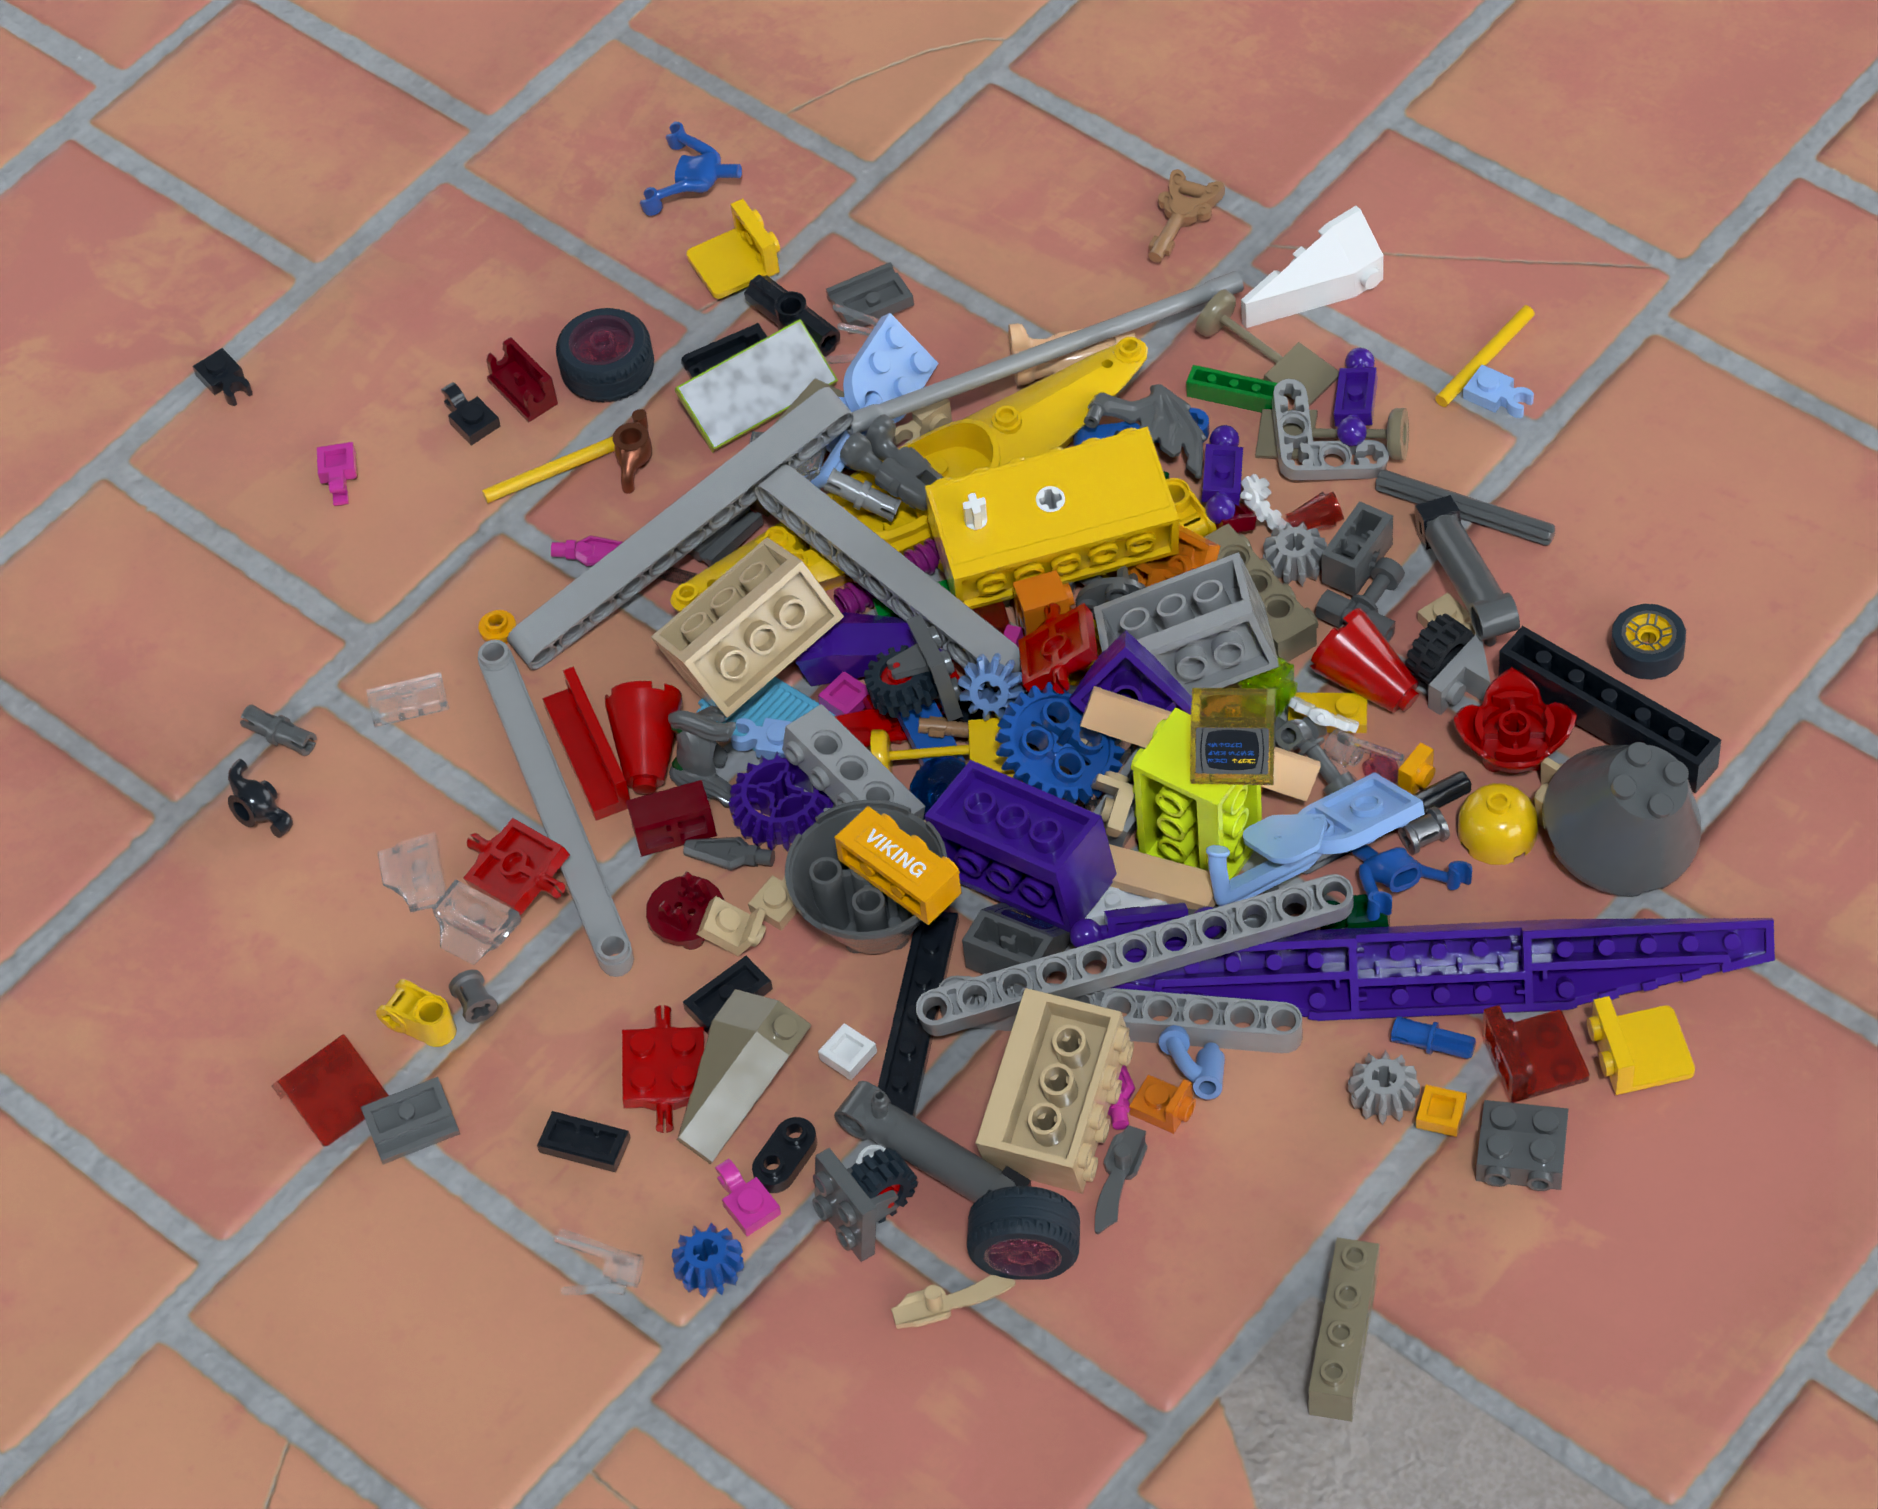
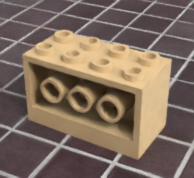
(747, 626)
(1055, 1090)

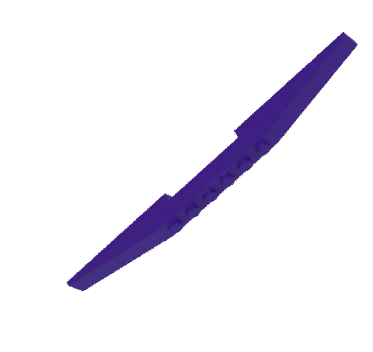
(1469, 965)

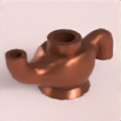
(632, 448)

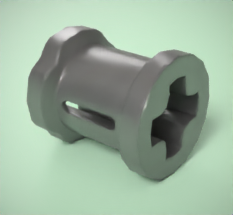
(1424, 831)
(473, 996)

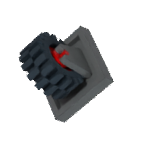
(914, 676)
(861, 1195)

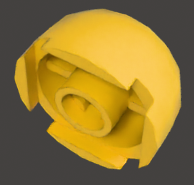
(1497, 824)

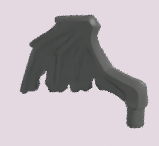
(1166, 419)

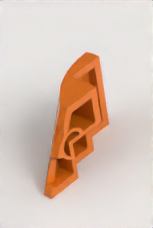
(1193, 553)

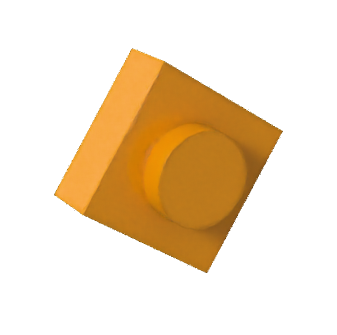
(1417, 769)
(1441, 1110)

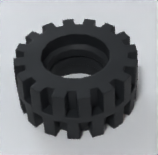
(1436, 647)

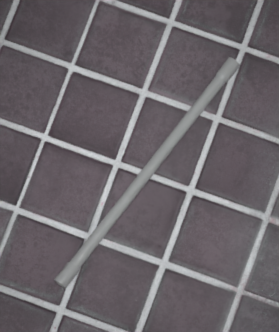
(1045, 352)

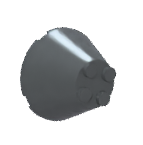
(1623, 818)
(839, 898)

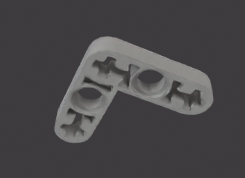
(1312, 452)

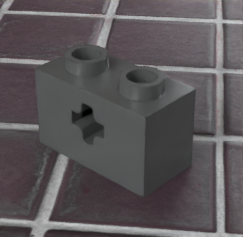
(1357, 548)

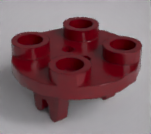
(675, 924)

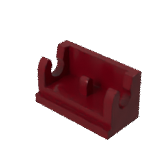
(521, 381)
(671, 817)

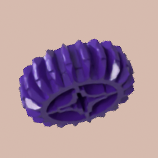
(764, 789)

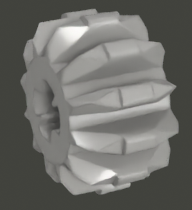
(1295, 553)
(1383, 1087)

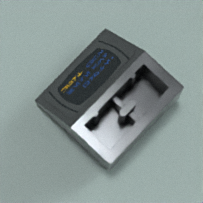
(1009, 937)

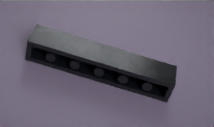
(1609, 706)

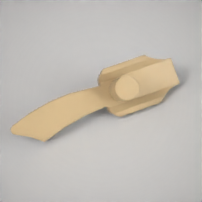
(934, 1305)

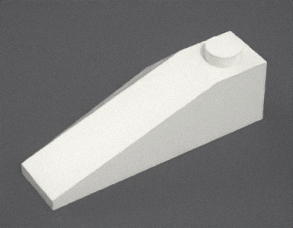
(1331, 270)

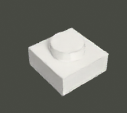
(847, 1051)

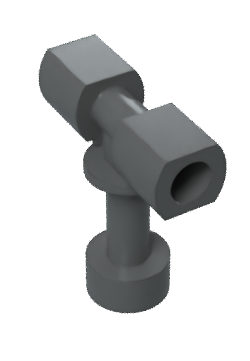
(1385, 575)
(1308, 737)

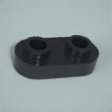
(787, 1152)

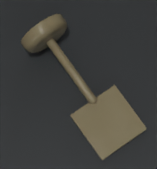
(1297, 364)
(1396, 434)

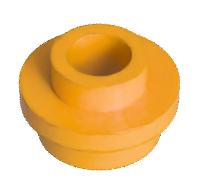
(488, 625)

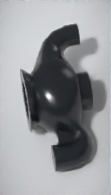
(255, 801)

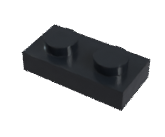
(710, 998)

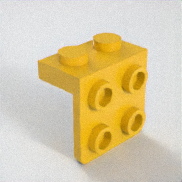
(738, 255)
(1639, 1046)

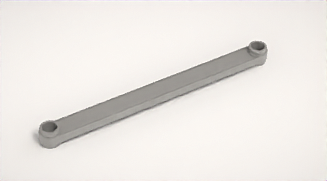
(556, 808)

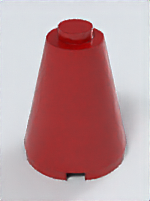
(1365, 664)
(642, 731)

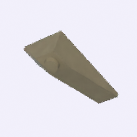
(740, 1059)

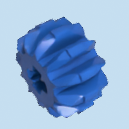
(707, 1260)

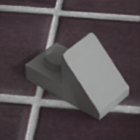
(1463, 673)

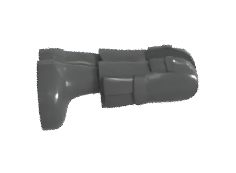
(901, 473)

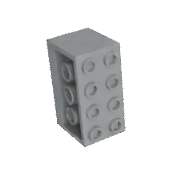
(1198, 624)

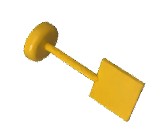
(981, 747)

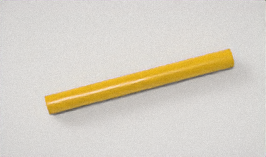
(1485, 355)
(548, 470)

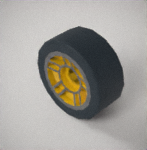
(1648, 624)

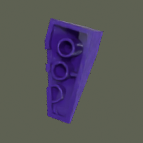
(852, 646)
(1134, 673)

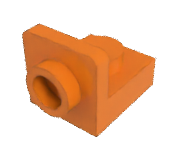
(1163, 1103)

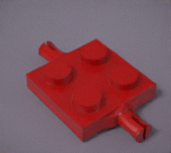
(1058, 648)
(516, 865)
(660, 1066)

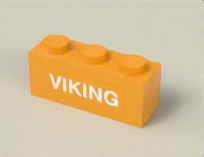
(898, 864)

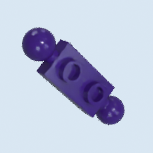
(1355, 397)
(1222, 474)
(1131, 919)

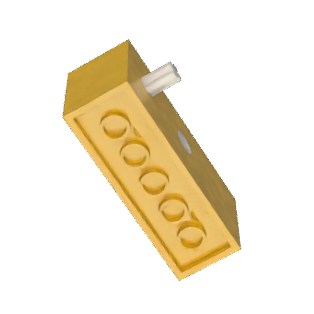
(1058, 511)

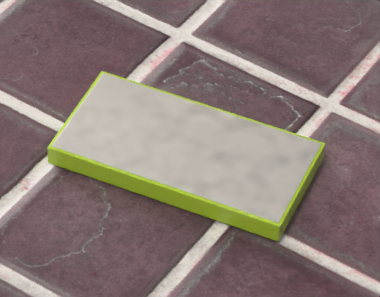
(754, 385)

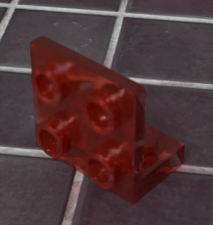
(1533, 1053)
(331, 1090)

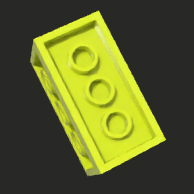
(1185, 818)

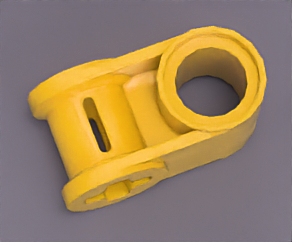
(1189, 509)
(413, 1012)

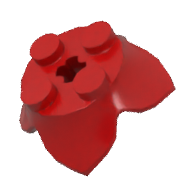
(1514, 705)

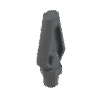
(728, 852)

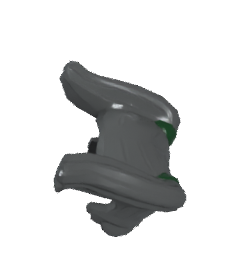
(700, 752)

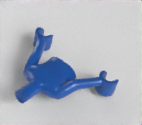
(692, 172)
(1400, 872)

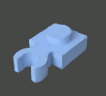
(1494, 389)
(765, 738)

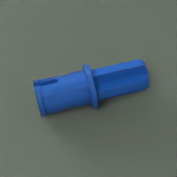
(1432, 1038)

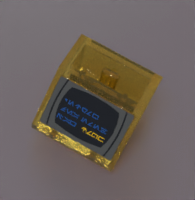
(1232, 736)

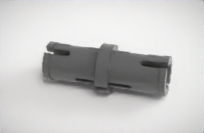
(278, 730)

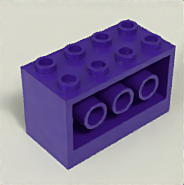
(1024, 845)

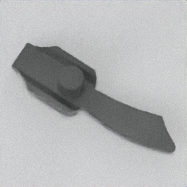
(1122, 1164)

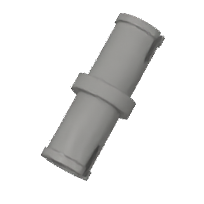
(862, 495)

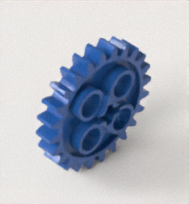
(1042, 767)

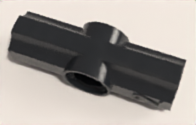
(788, 307)

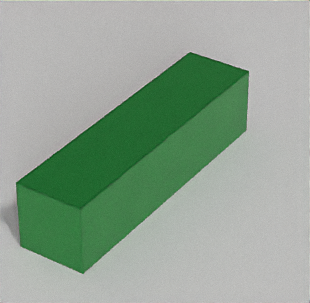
(1230, 389)

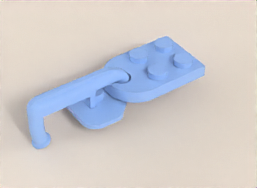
(882, 370)
(1328, 826)

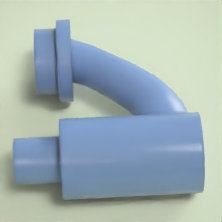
(1209, 1066)

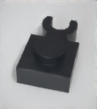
(222, 373)

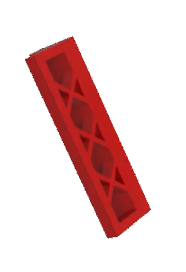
(587, 748)

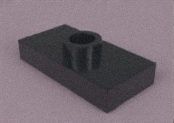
(583, 1141)

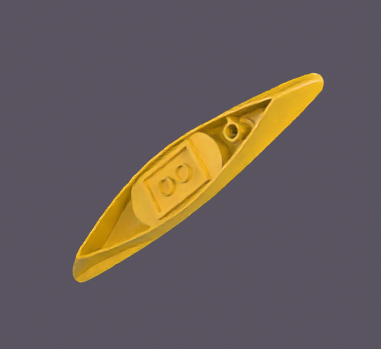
(1012, 428)

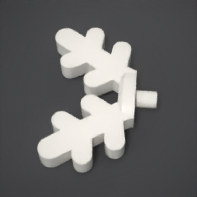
(1253, 494)
(1322, 716)

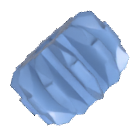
(997, 675)

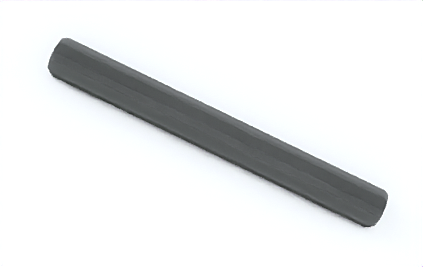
(1470, 508)

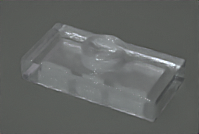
(407, 699)

